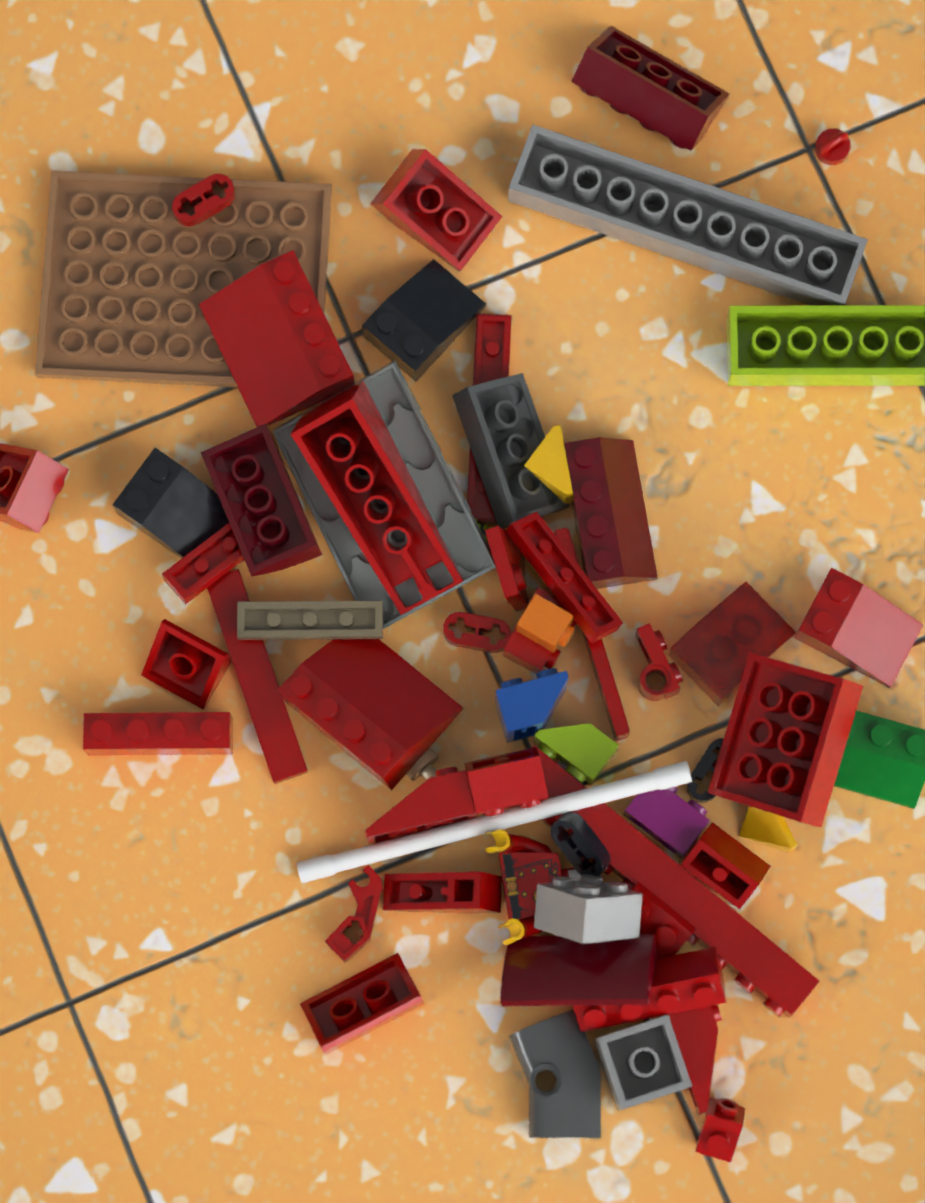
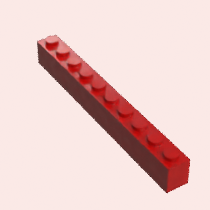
(739, 945)

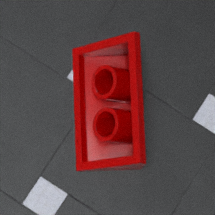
(361, 1003)

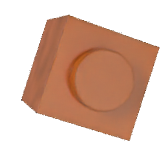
(546, 624)

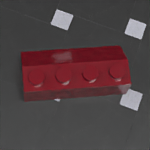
(649, 88)
(610, 512)

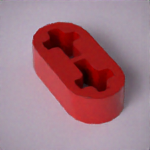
(207, 207)
(476, 623)

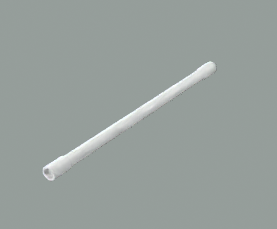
(658, 779)

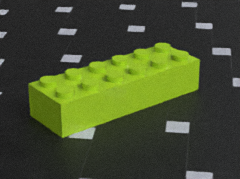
(826, 345)

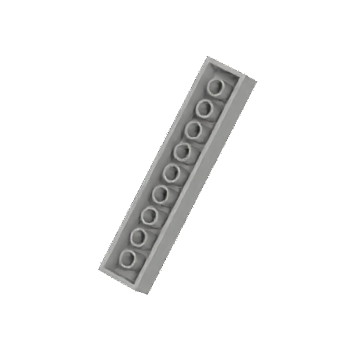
(685, 219)

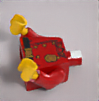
(522, 868)

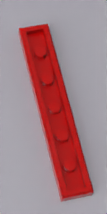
(490, 364)
(601, 665)
(258, 683)

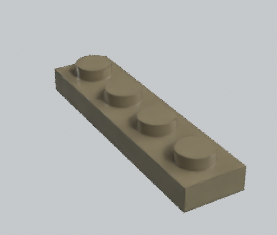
(309, 620)

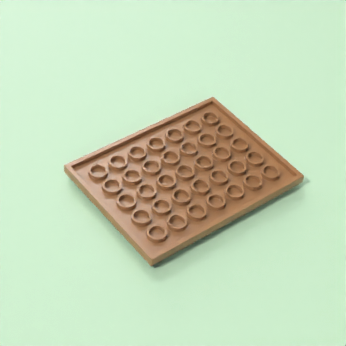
(131, 279)

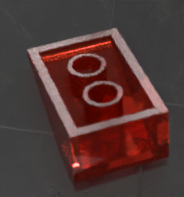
(720, 643)

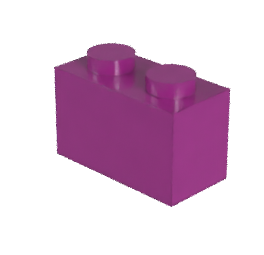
(668, 818)

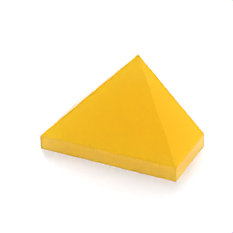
(551, 465)
(767, 830)

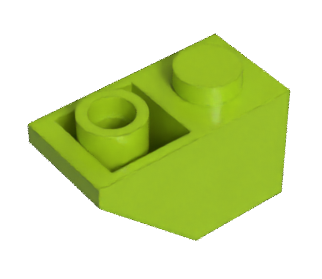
(579, 747)

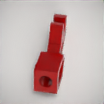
(367, 905)

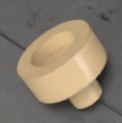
(424, 766)

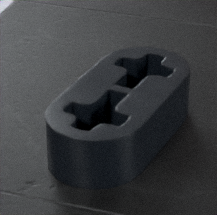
(700, 771)
(580, 844)

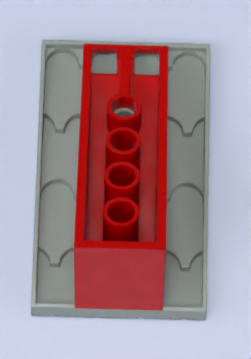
(384, 495)

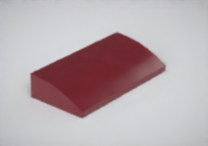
(261, 502)
(577, 974)

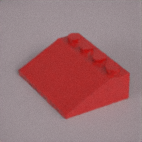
(277, 340)
(370, 705)
(785, 739)

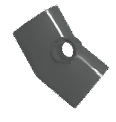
(575, 1102)

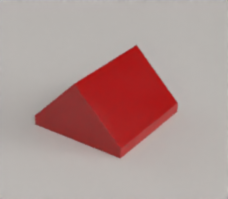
(185, 664)

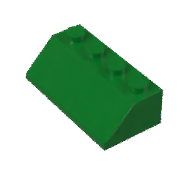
(883, 760)

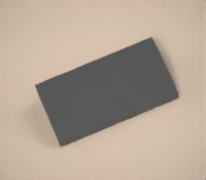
(502, 437)

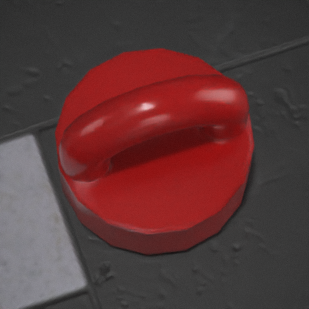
(832, 146)

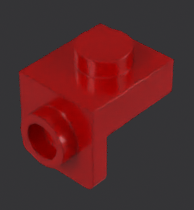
(720, 1129)

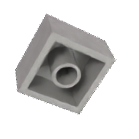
(588, 909)
(643, 1062)

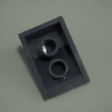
(422, 319)
(170, 505)

